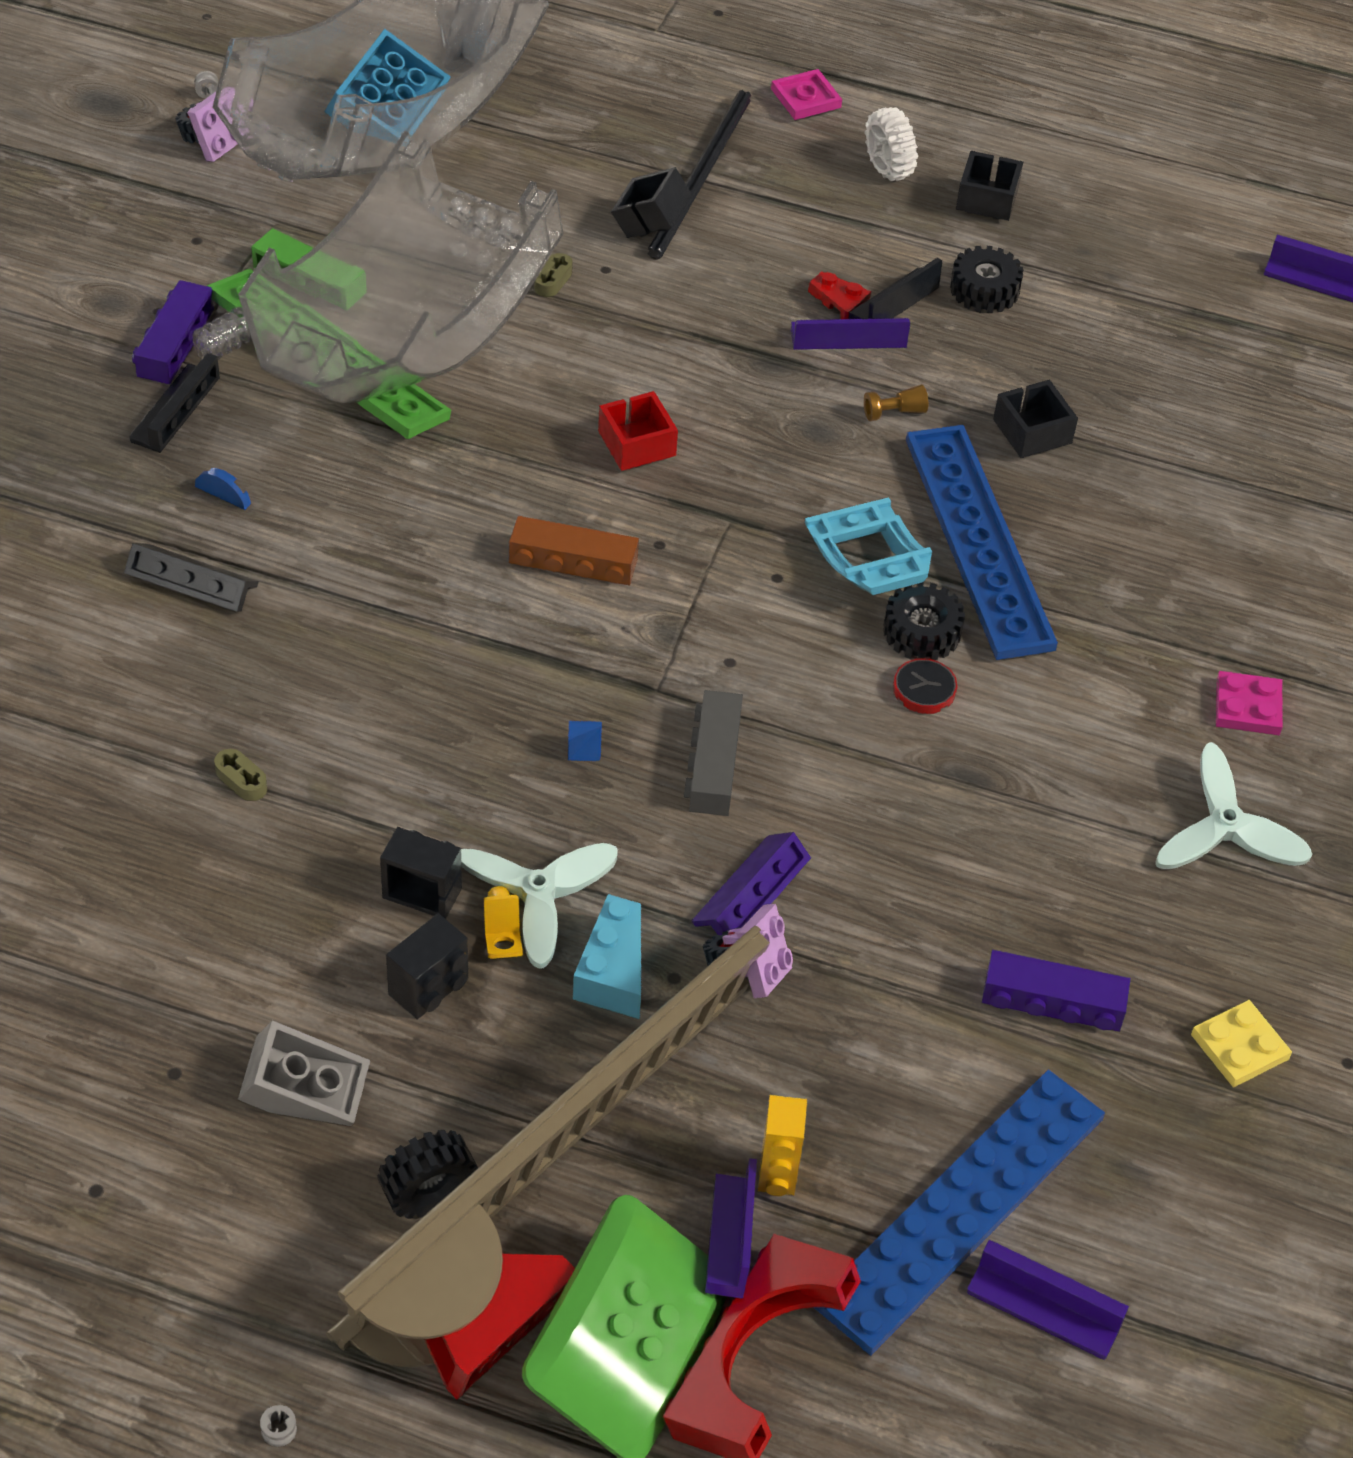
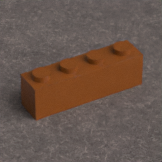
(573, 550)

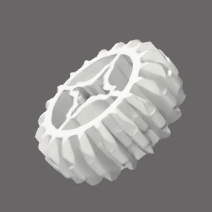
(891, 143)

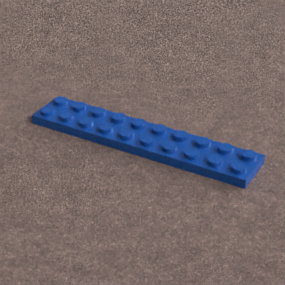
(981, 543)
(963, 1208)

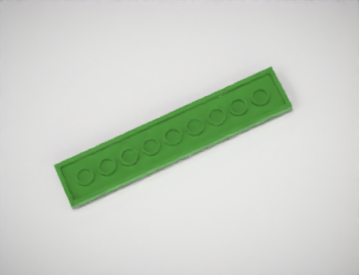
(404, 409)

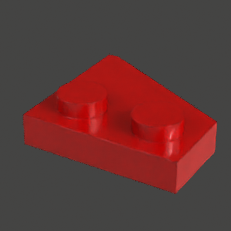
(838, 293)

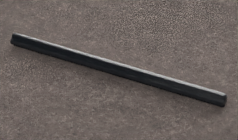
(703, 168)

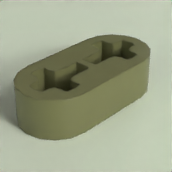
(559, 277)
(236, 778)

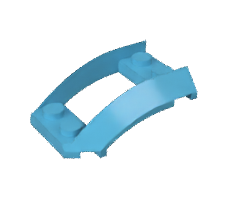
(904, 569)

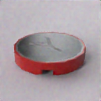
(925, 685)

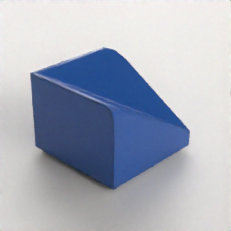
(584, 741)

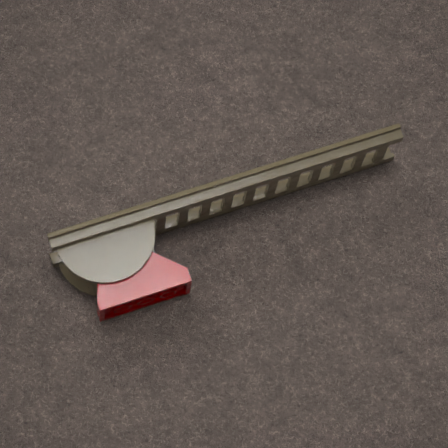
(445, 1284)

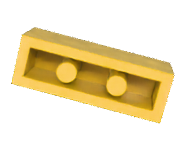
(782, 1145)

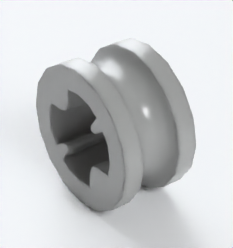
(205, 77)
(279, 1413)

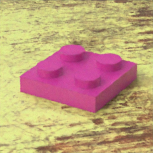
(806, 94)
(1249, 703)

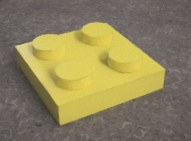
(1241, 1043)

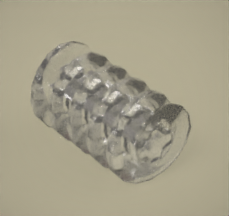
(222, 334)

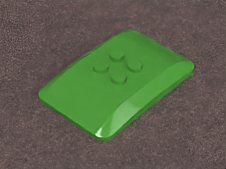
(625, 1330)

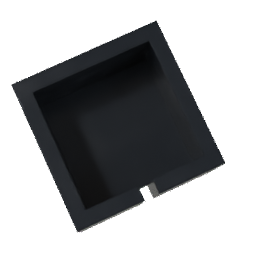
(987, 197)
(651, 203)
(1042, 423)
(421, 872)
(427, 966)

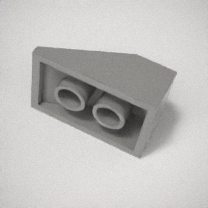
(303, 1076)

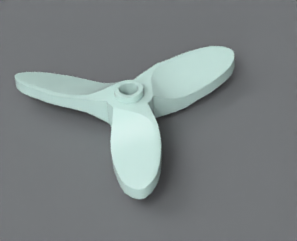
(1229, 823)
(541, 887)

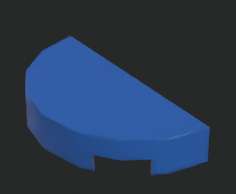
(222, 485)

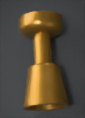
(909, 400)

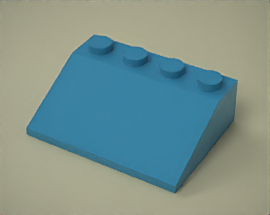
(390, 73)

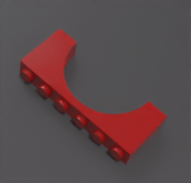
(784, 1279)

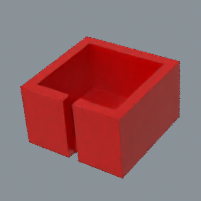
(645, 438)

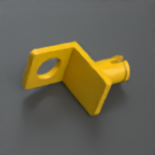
(502, 923)

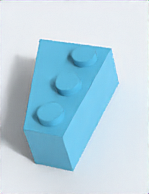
(612, 960)

